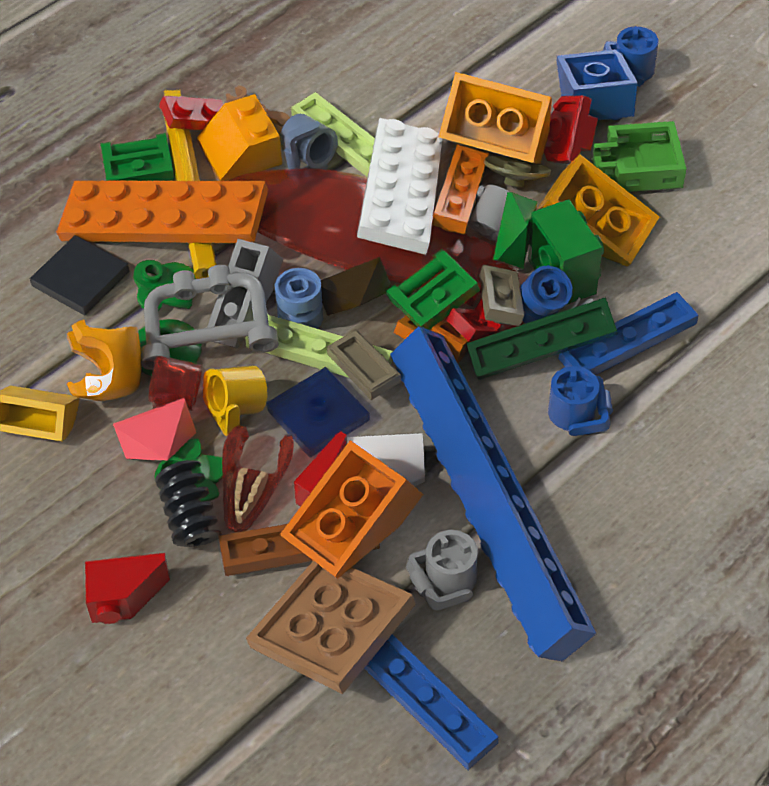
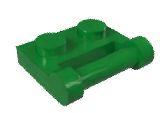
(138, 160)
(438, 296)

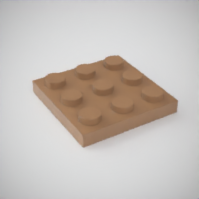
(331, 624)

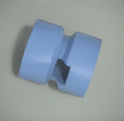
(299, 297)

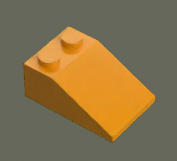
(608, 209)

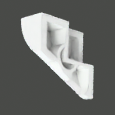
(400, 452)

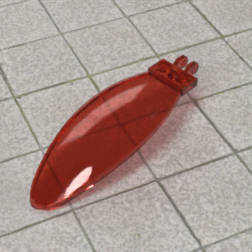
(320, 218)

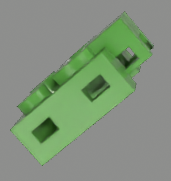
(642, 159)

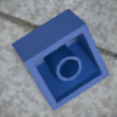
(603, 78)

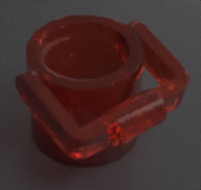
(174, 380)

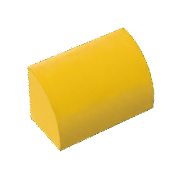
(37, 413)

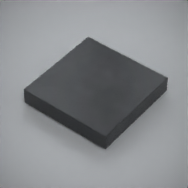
(79, 275)

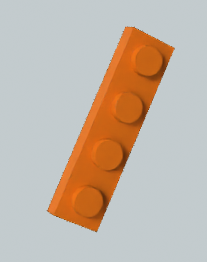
(459, 189)

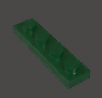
(542, 338)

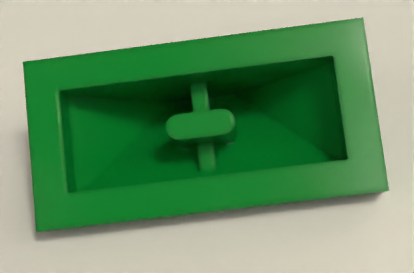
(514, 230)

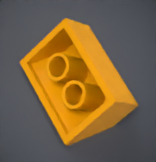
(497, 118)

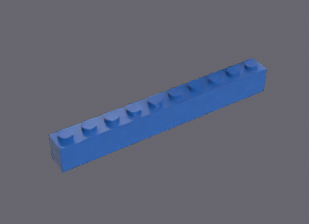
(492, 498)

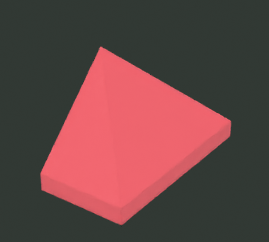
(156, 432)

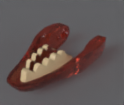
(245, 489)

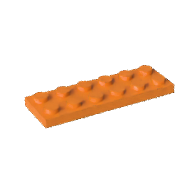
(163, 211)

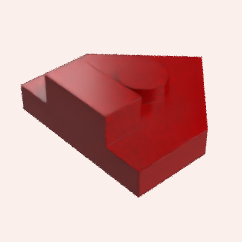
(570, 129)

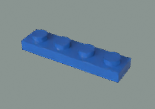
(634, 335)
(431, 703)

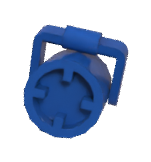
(639, 50)
(574, 401)

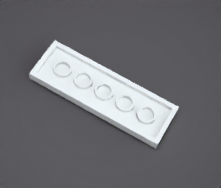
(401, 186)

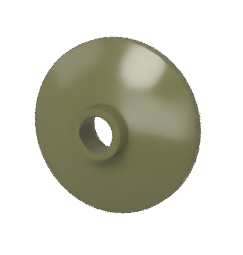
(516, 170)

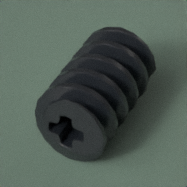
(184, 505)

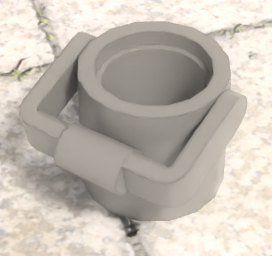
(488, 211)
(450, 569)

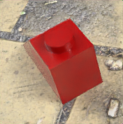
(123, 585)

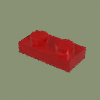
(189, 112)

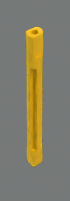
(186, 170)

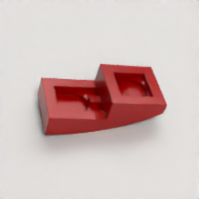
(472, 323)

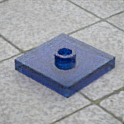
(317, 411)

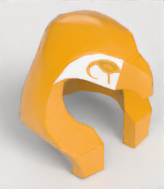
(116, 356)

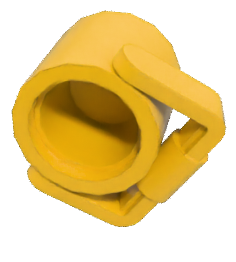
(234, 393)

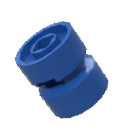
(545, 293)

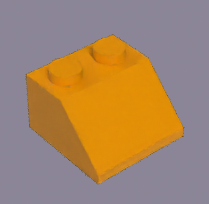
(240, 139)

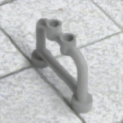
(185, 287)

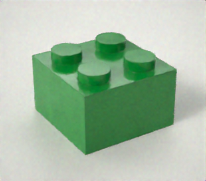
(565, 241)

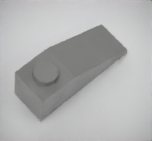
(236, 304)

